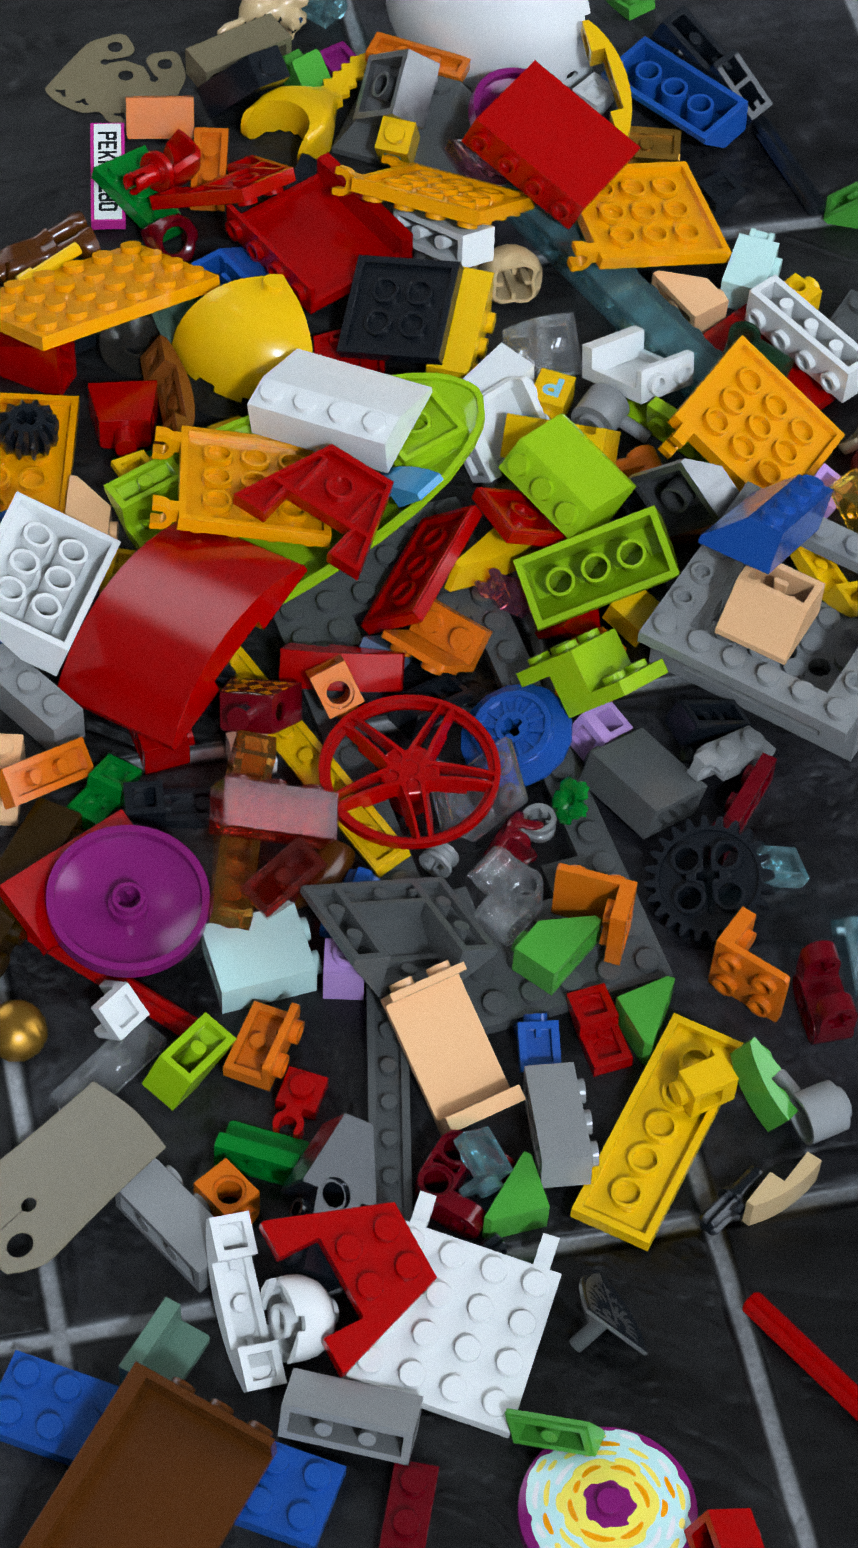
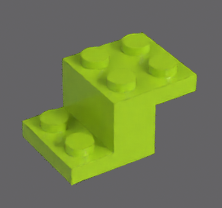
(590, 671)

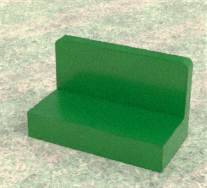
(259, 1151)

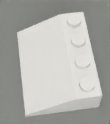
(328, 401)
(47, 579)

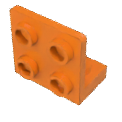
(443, 641)
(590, 893)
(745, 975)

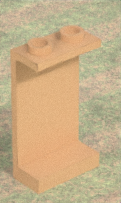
(448, 1048)

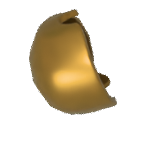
(21, 1030)

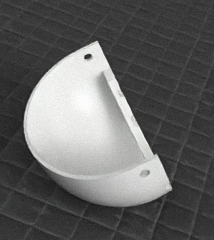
(499, 33)

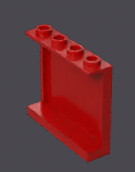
(550, 144)
(318, 235)

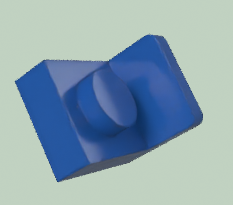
(537, 1040)

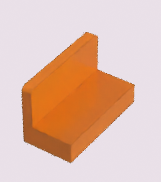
(159, 116)

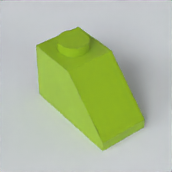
(188, 1061)

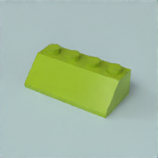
(597, 567)

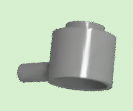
(608, 409)
(821, 1108)

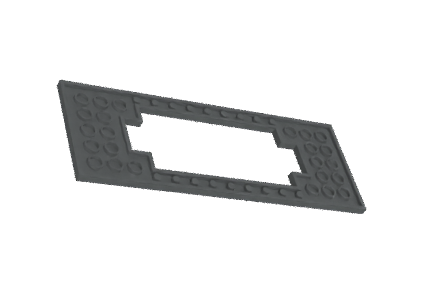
(498, 993)

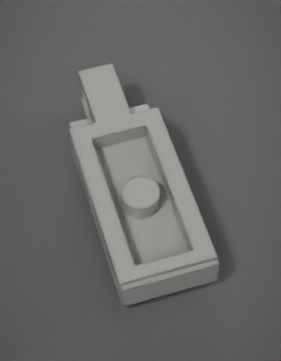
(729, 754)

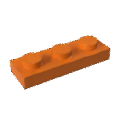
(451, 64)
(214, 158)
(44, 772)

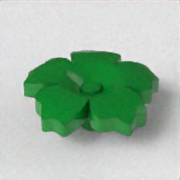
(570, 800)

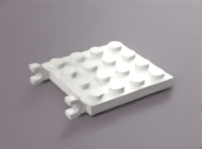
(470, 1333)

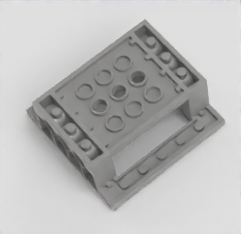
(788, 694)

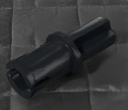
(730, 1201)

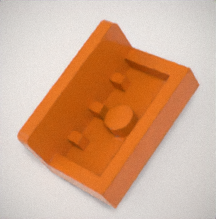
(263, 1045)

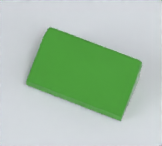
(554, 1432)

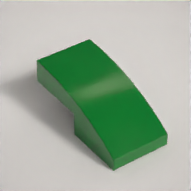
(104, 790)

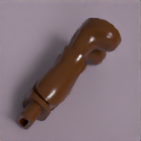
(35, 250)

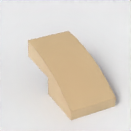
(776, 1194)

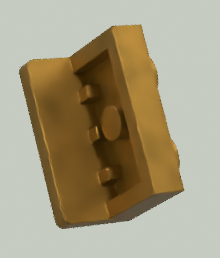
(656, 144)

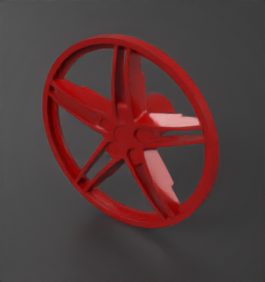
(410, 774)

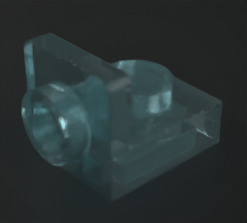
(325, 11)
(787, 867)
(485, 1161)

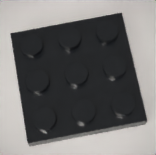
(400, 309)

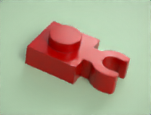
(299, 1098)

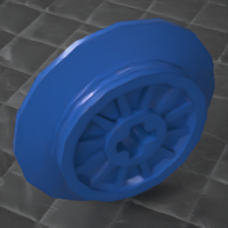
(539, 719)

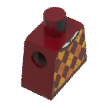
(254, 702)

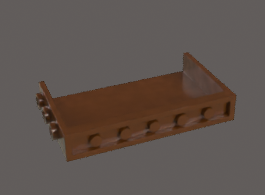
(156, 1472)

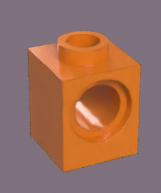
(331, 671)
(227, 1181)

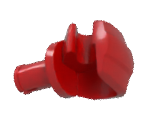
(167, 169)

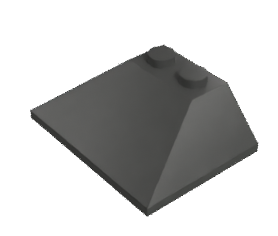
(446, 121)
(399, 928)

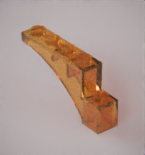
(237, 858)

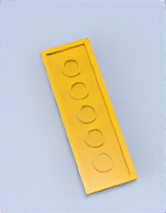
(651, 1141)

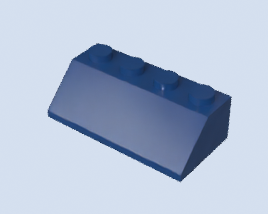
(683, 94)
(770, 522)

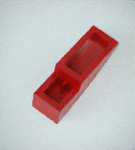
(370, 668)

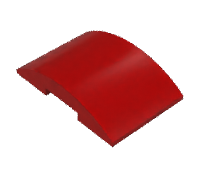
(172, 628)

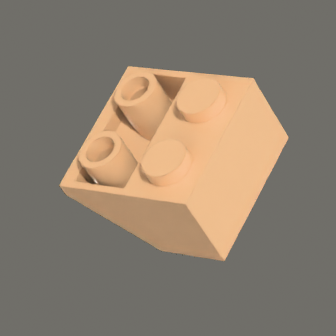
(771, 610)

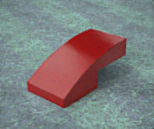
(598, 1029)

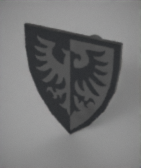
(604, 1311)

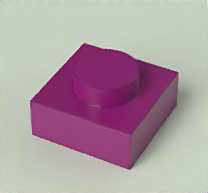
(336, 55)

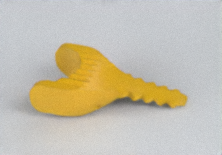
(305, 109)

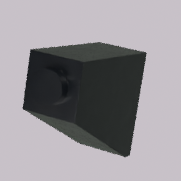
(244, 82)

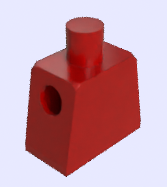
(124, 414)

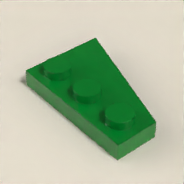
(137, 207)

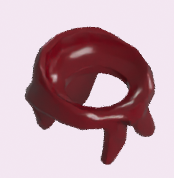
(154, 234)
(514, 840)

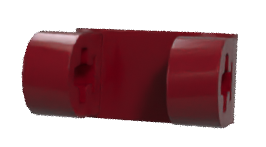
(820, 997)
(450, 1207)

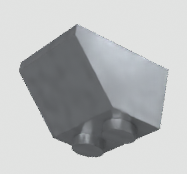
(397, 87)
(686, 493)

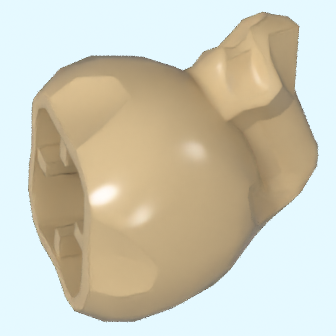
(515, 274)

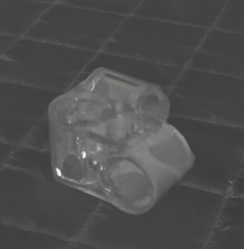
(505, 910)

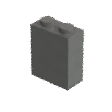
(642, 782)

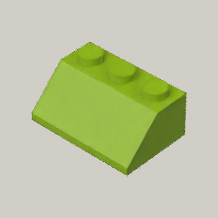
(567, 476)

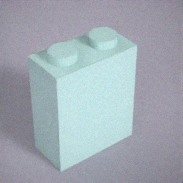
(261, 963)

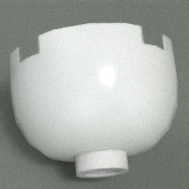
(298, 1315)

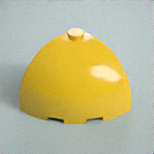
(241, 333)

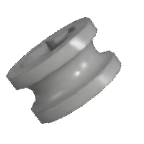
(544, 814)
(439, 860)

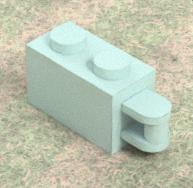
(750, 264)

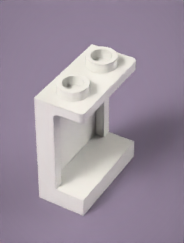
(631, 369)
(512, 396)

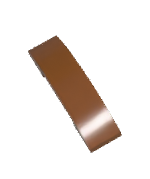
(174, 389)

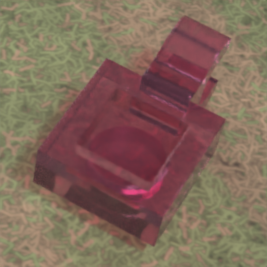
(506, 592)

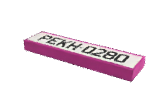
(106, 143)

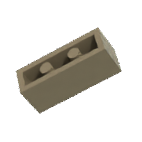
(221, 51)

